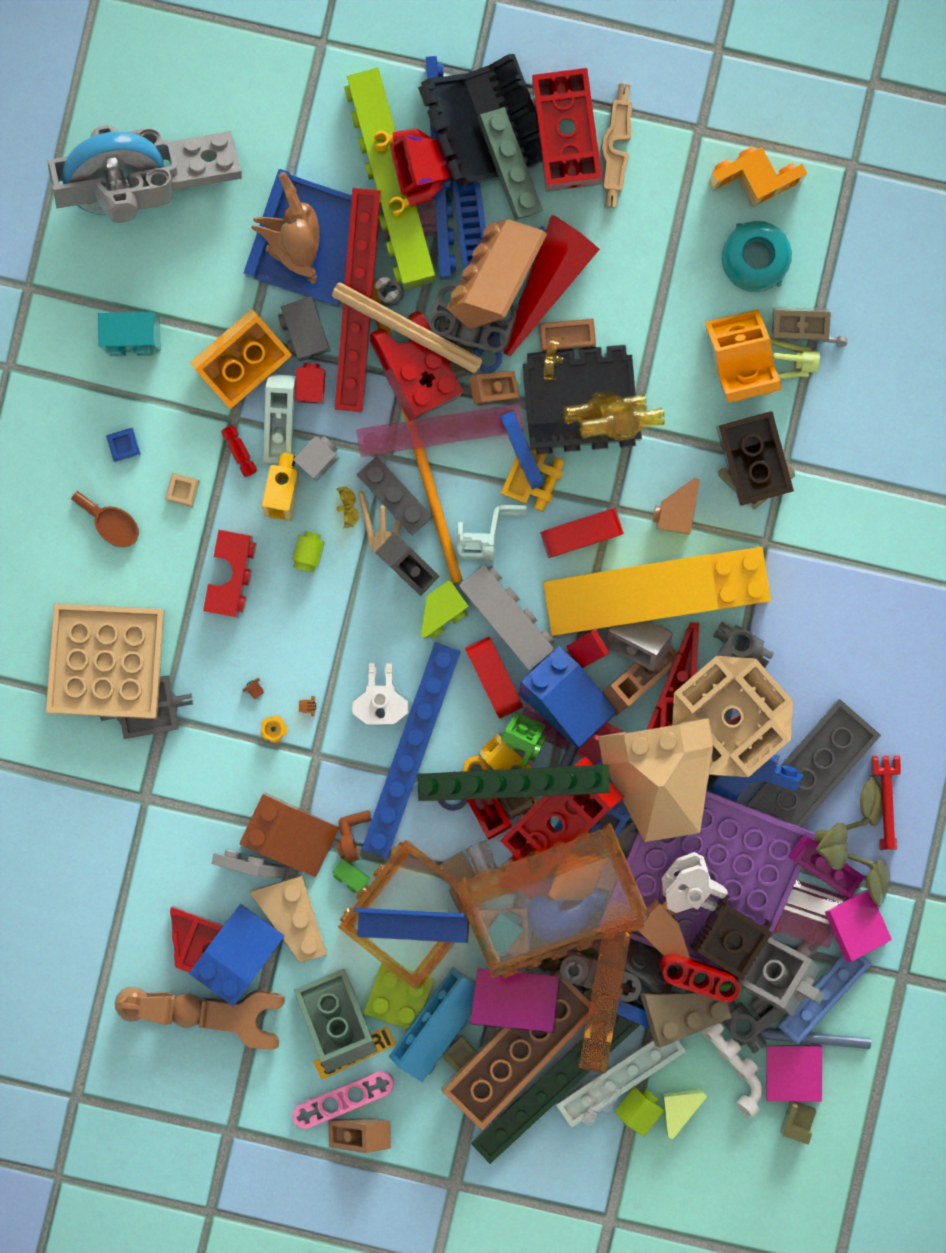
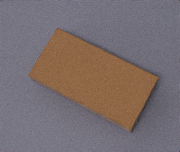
(574, 334)

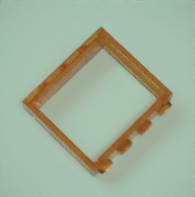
(368, 895)

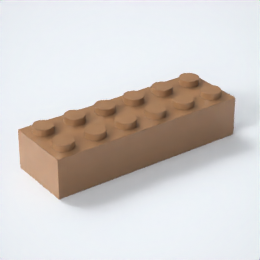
(513, 1059)

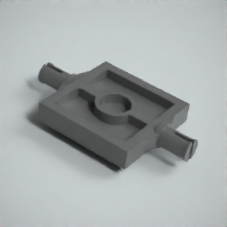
(166, 717)

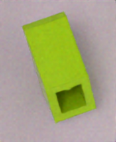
(441, 607)

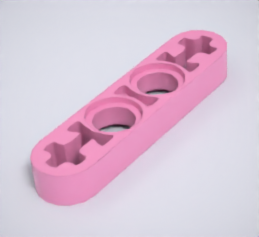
(343, 1100)

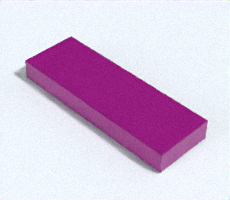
(843, 880)

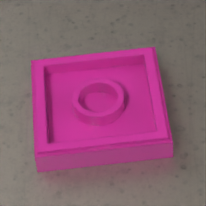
(858, 926)
(794, 1073)

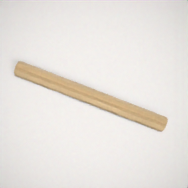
(407, 327)

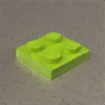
(395, 1000)

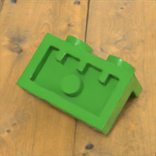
(524, 735)

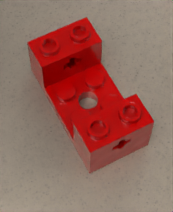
(572, 158)
(576, 812)

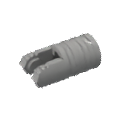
(392, 298)

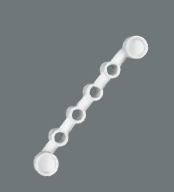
(744, 1068)

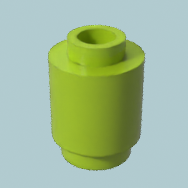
(308, 551)

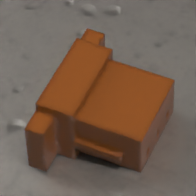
(254, 688)

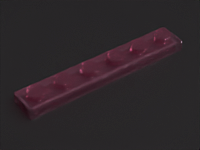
(434, 431)

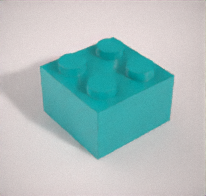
(128, 333)

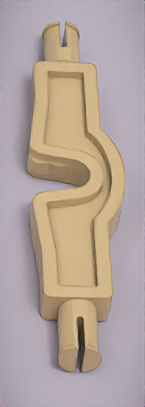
(618, 131)

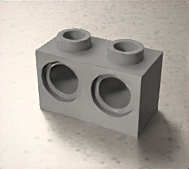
(317, 457)

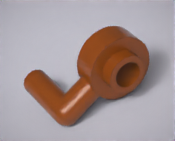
(347, 847)

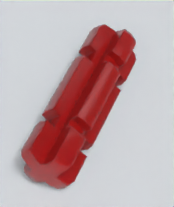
(239, 451)

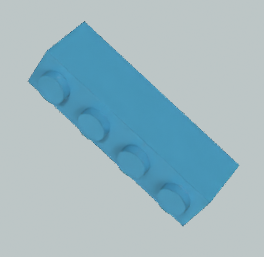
(435, 1026)

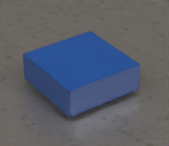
(123, 444)

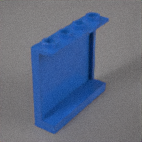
(333, 216)

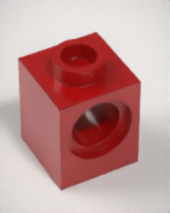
(310, 384)

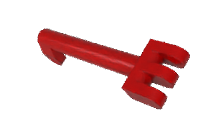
(889, 841)

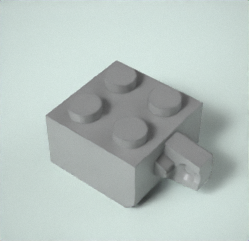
(782, 977)

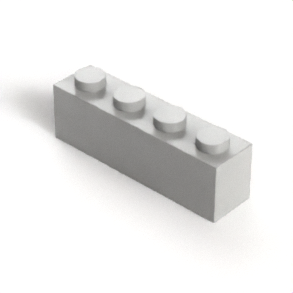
(507, 617)

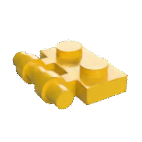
(519, 488)

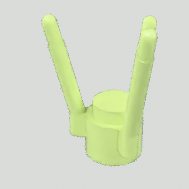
(804, 359)

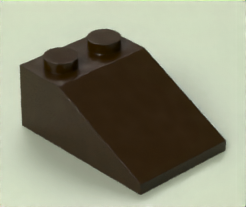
(755, 458)

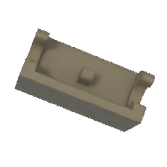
(801, 323)

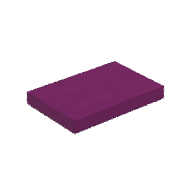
(516, 1002)

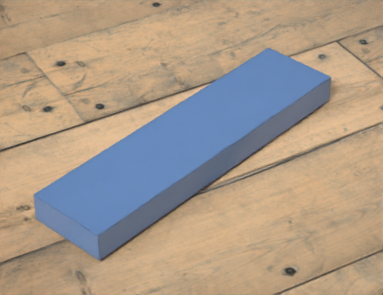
(833, 985)

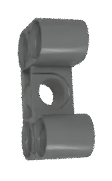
(472, 338)

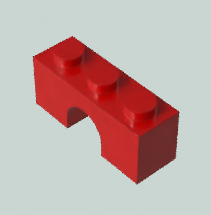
(237, 550)

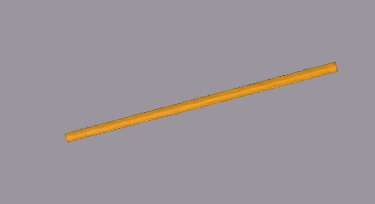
(431, 492)

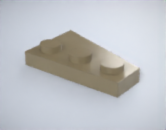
(681, 1015)

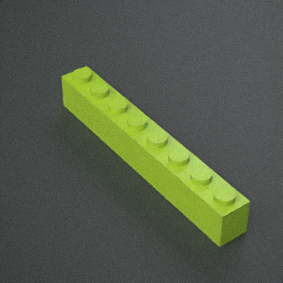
(405, 230)

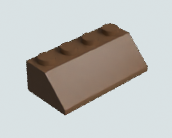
(495, 272)

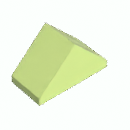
(680, 1107)

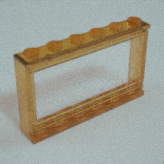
(552, 902)

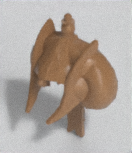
(295, 237)

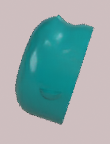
(752, 278)

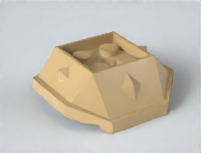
(763, 707)

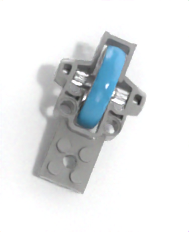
(98, 168)

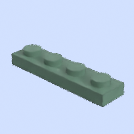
(509, 163)

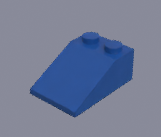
(566, 698)
(236, 954)

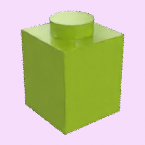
(639, 1110)

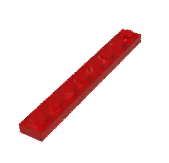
(359, 277)

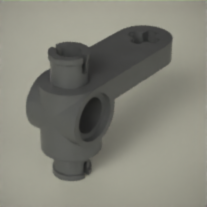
(755, 645)
(581, 971)
(757, 1024)

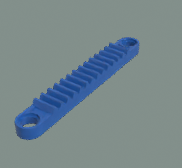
(470, 229)

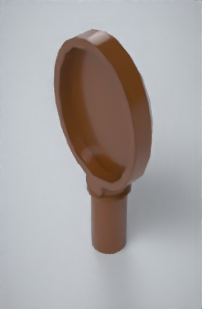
(111, 522)

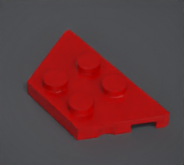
(190, 937)

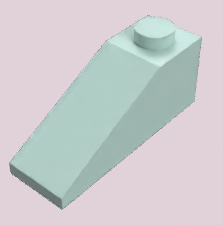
(279, 416)

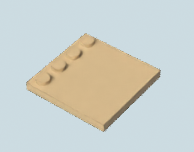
(105, 661)

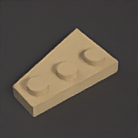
(292, 914)

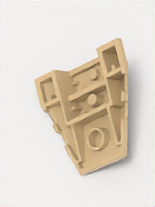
(662, 776)

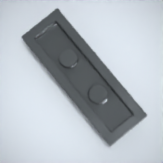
(394, 495)

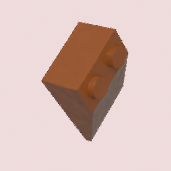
(289, 835)

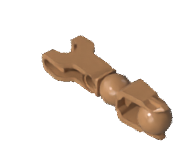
(209, 1013)

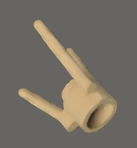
(382, 535)

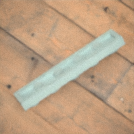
(623, 1074)

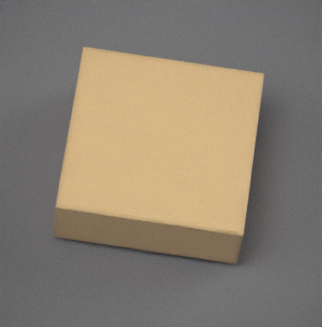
(182, 489)

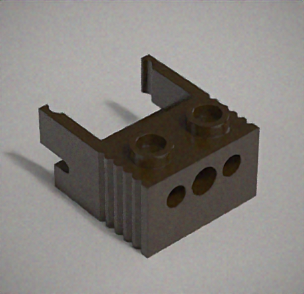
(731, 939)

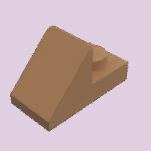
(494, 387)

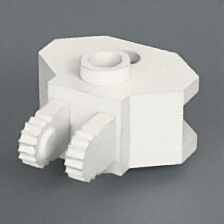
(380, 697)
(691, 885)

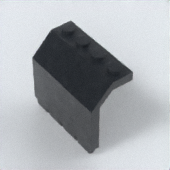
(462, 98)
(574, 385)

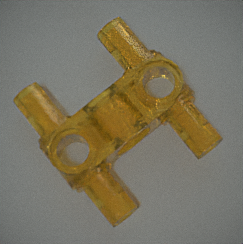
(613, 415)

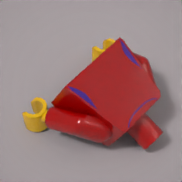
(417, 165)

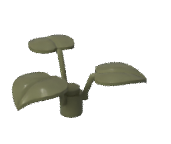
(834, 842)

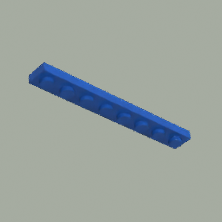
(443, 208)
(411, 750)

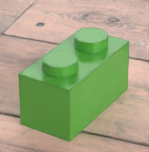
(351, 875)

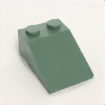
(335, 1020)

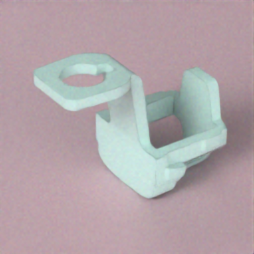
(485, 542)

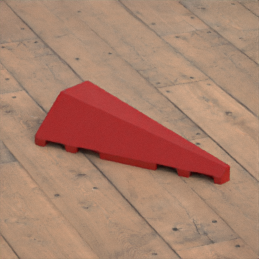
(557, 265)
(682, 670)

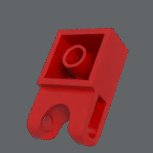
(408, 364)

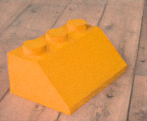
(241, 358)

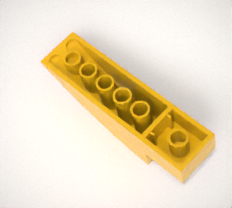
(657, 591)

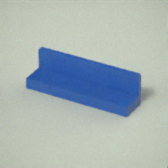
(412, 925)

